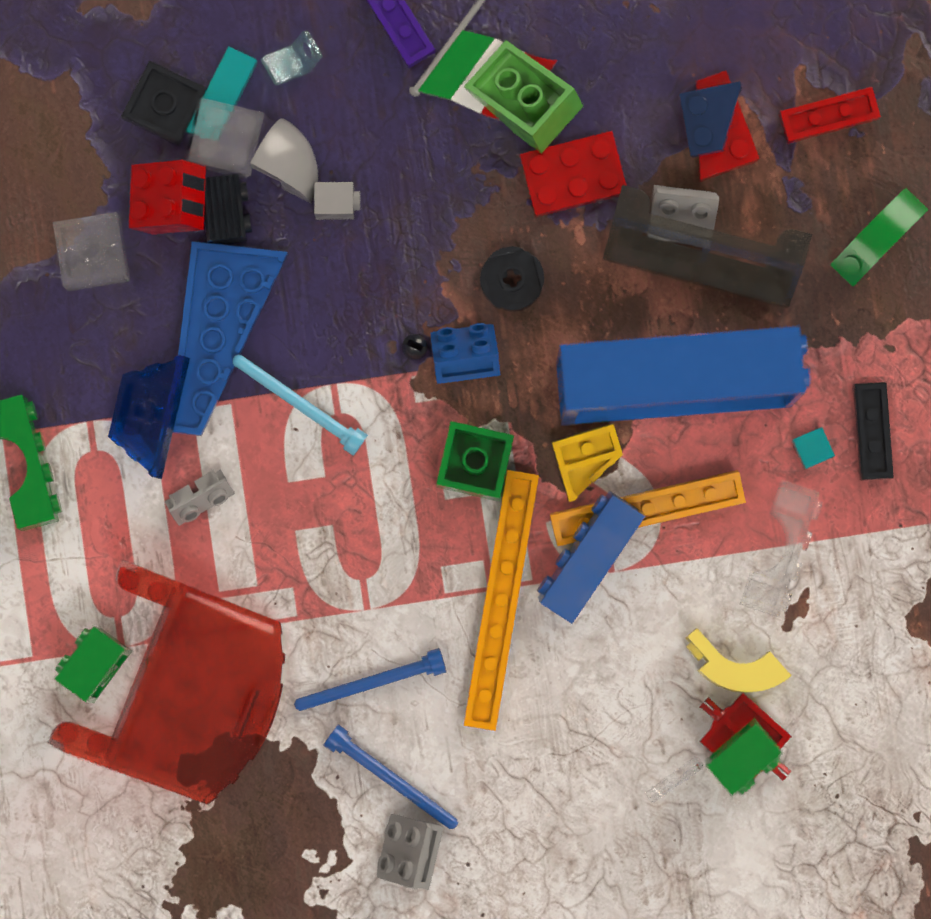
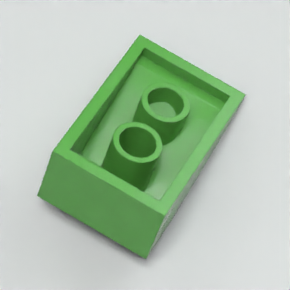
(524, 96)

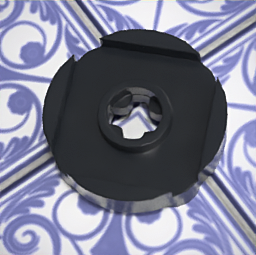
(521, 264)

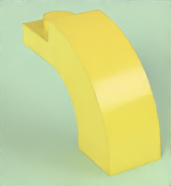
(733, 676)

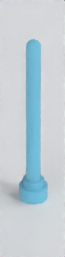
(350, 438)

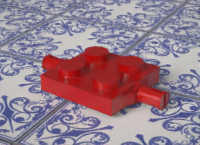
(734, 718)

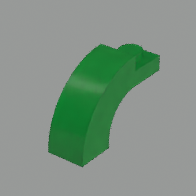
(879, 236)

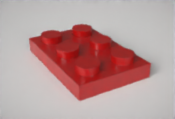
(573, 173)

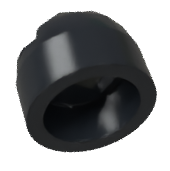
(412, 353)

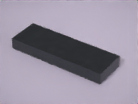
(873, 431)

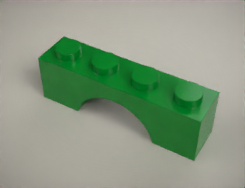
(33, 502)

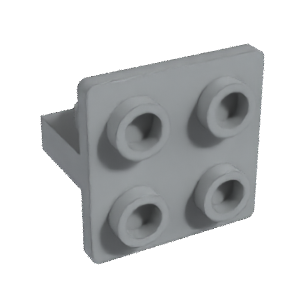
(685, 206)
(409, 852)

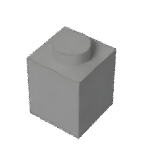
(335, 200)

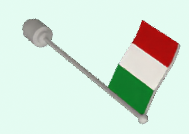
(459, 62)

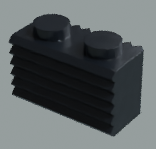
(225, 210)

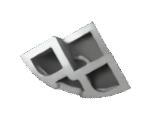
(288, 159)

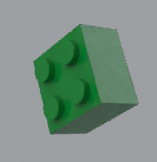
(475, 461)
(91, 664)
(744, 758)

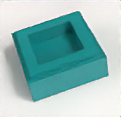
(813, 448)

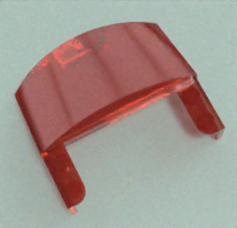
(197, 697)

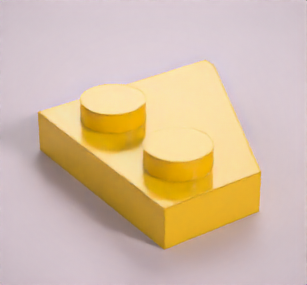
(586, 457)

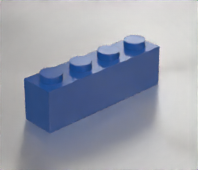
(590, 557)

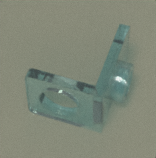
(292, 60)

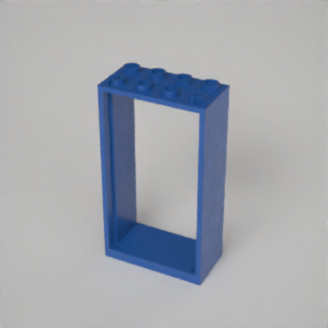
(681, 375)

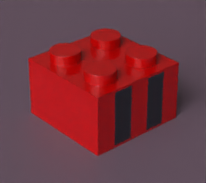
(167, 197)

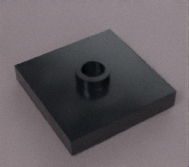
(163, 103)

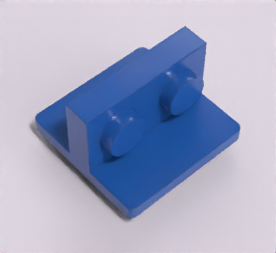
(465, 353)

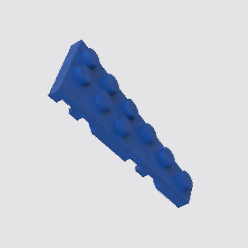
(219, 312)

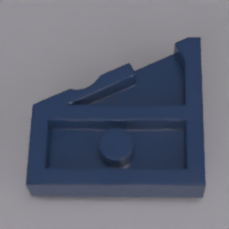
(709, 116)

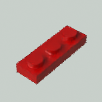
(829, 115)

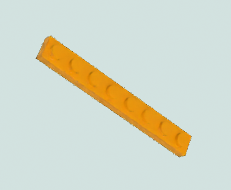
(501, 600)

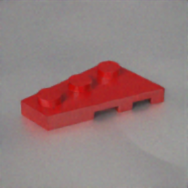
(739, 145)

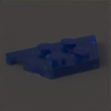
(148, 412)

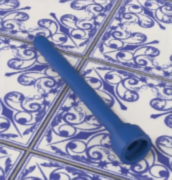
(430, 663)
(341, 742)

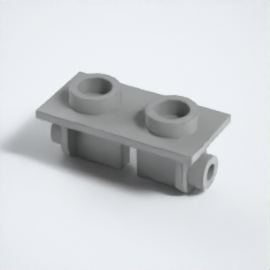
(187, 506)

